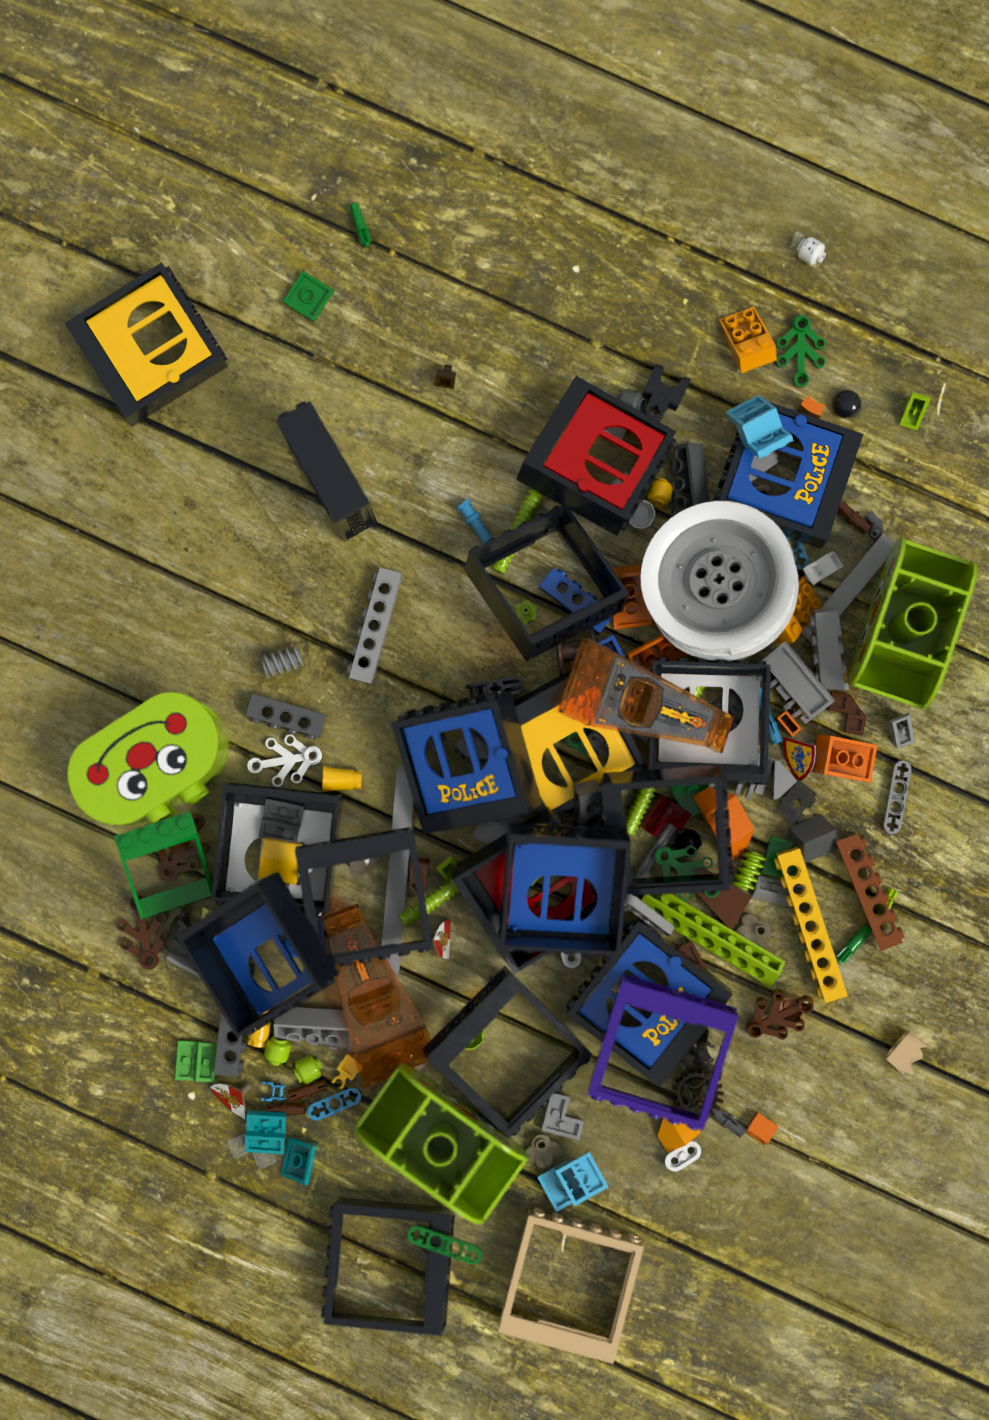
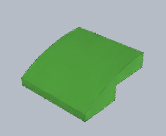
(195, 1061)

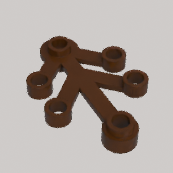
(179, 852)
(143, 936)
(778, 1018)

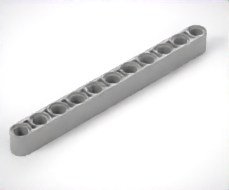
(397, 869)

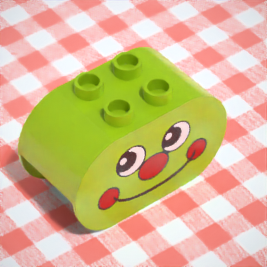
(912, 624)
(149, 761)
(441, 1144)

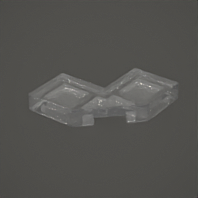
(237, 1149)

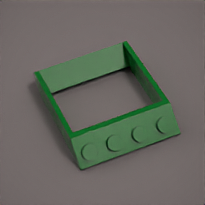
(155, 838)

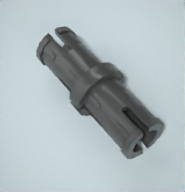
(728, 1121)

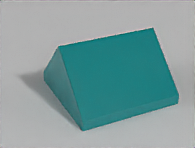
(299, 1160)

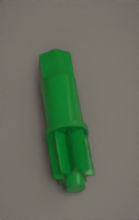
(360, 225)
(853, 944)

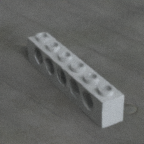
(382, 577)

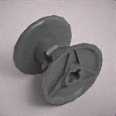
(567, 653)

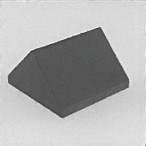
(813, 837)

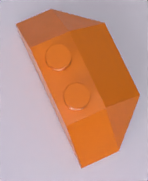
(739, 822)

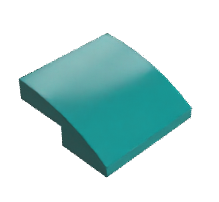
(265, 1132)

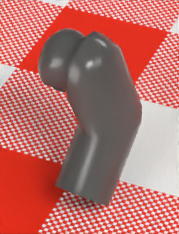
(876, 525)

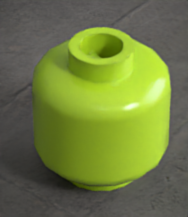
(277, 1050)
(308, 1069)

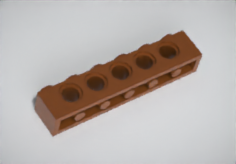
(883, 940)

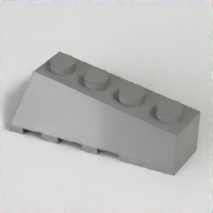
(828, 648)
(314, 1026)

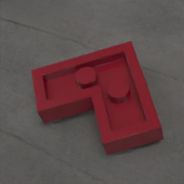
(663, 812)

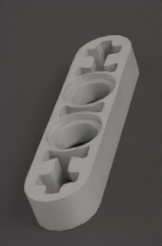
(893, 796)
(648, 915)

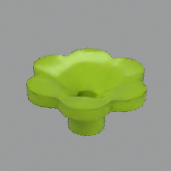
(528, 616)

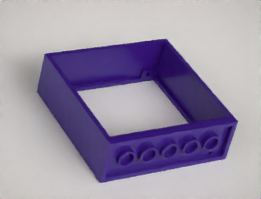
(670, 1004)

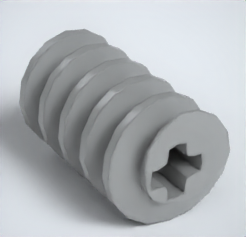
(282, 661)

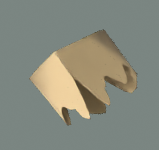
(905, 1052)

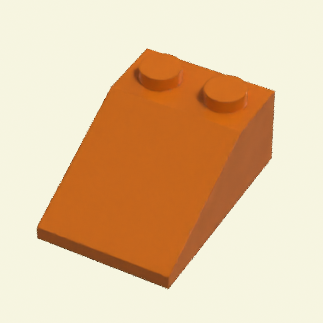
(635, 610)
(844, 758)

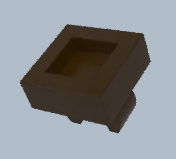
(445, 378)

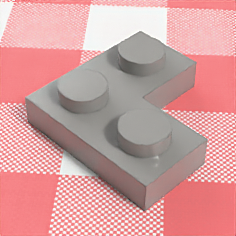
(557, 1122)

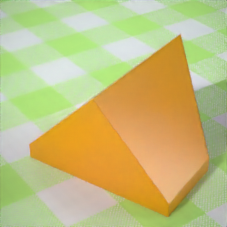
(675, 1136)

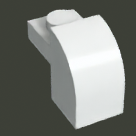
(822, 568)

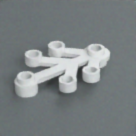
(287, 760)

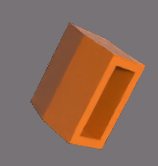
(811, 407)
(791, 720)
(761, 1128)

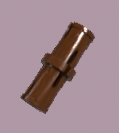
(853, 517)
(307, 1090)
(289, 1108)

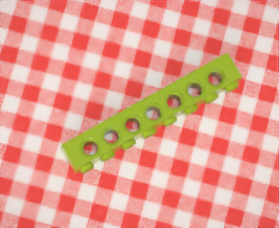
(716, 937)

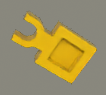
(348, 1070)

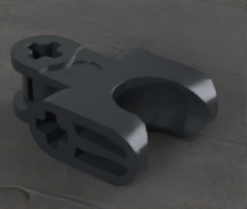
(662, 396)
(511, 684)

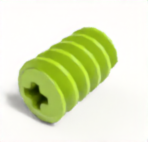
(748, 870)

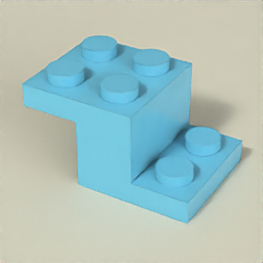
(759, 426)
(572, 1181)

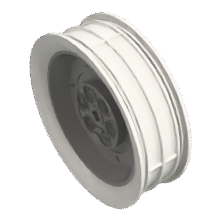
(690, 546)

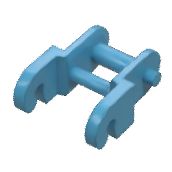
(280, 1097)

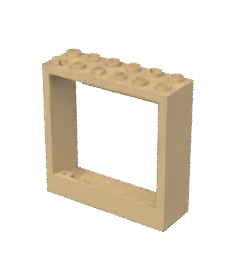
(558, 1335)

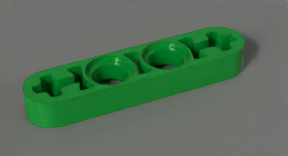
(446, 1240)

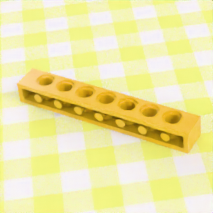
(836, 988)

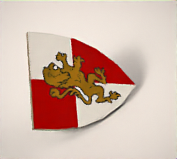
(441, 939)
(232, 1097)

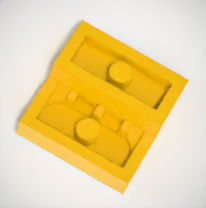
(279, 857)

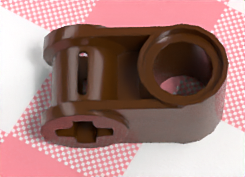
(424, 870)

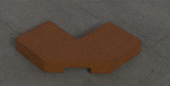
(855, 717)

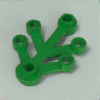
(801, 348)
(682, 868)

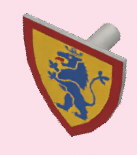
(799, 757)

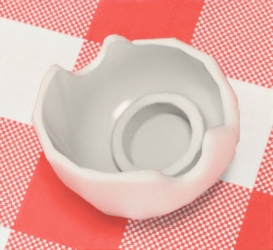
(643, 516)

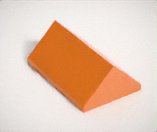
(654, 649)

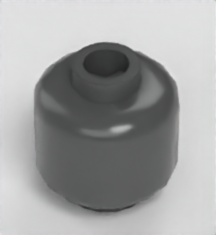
(632, 398)

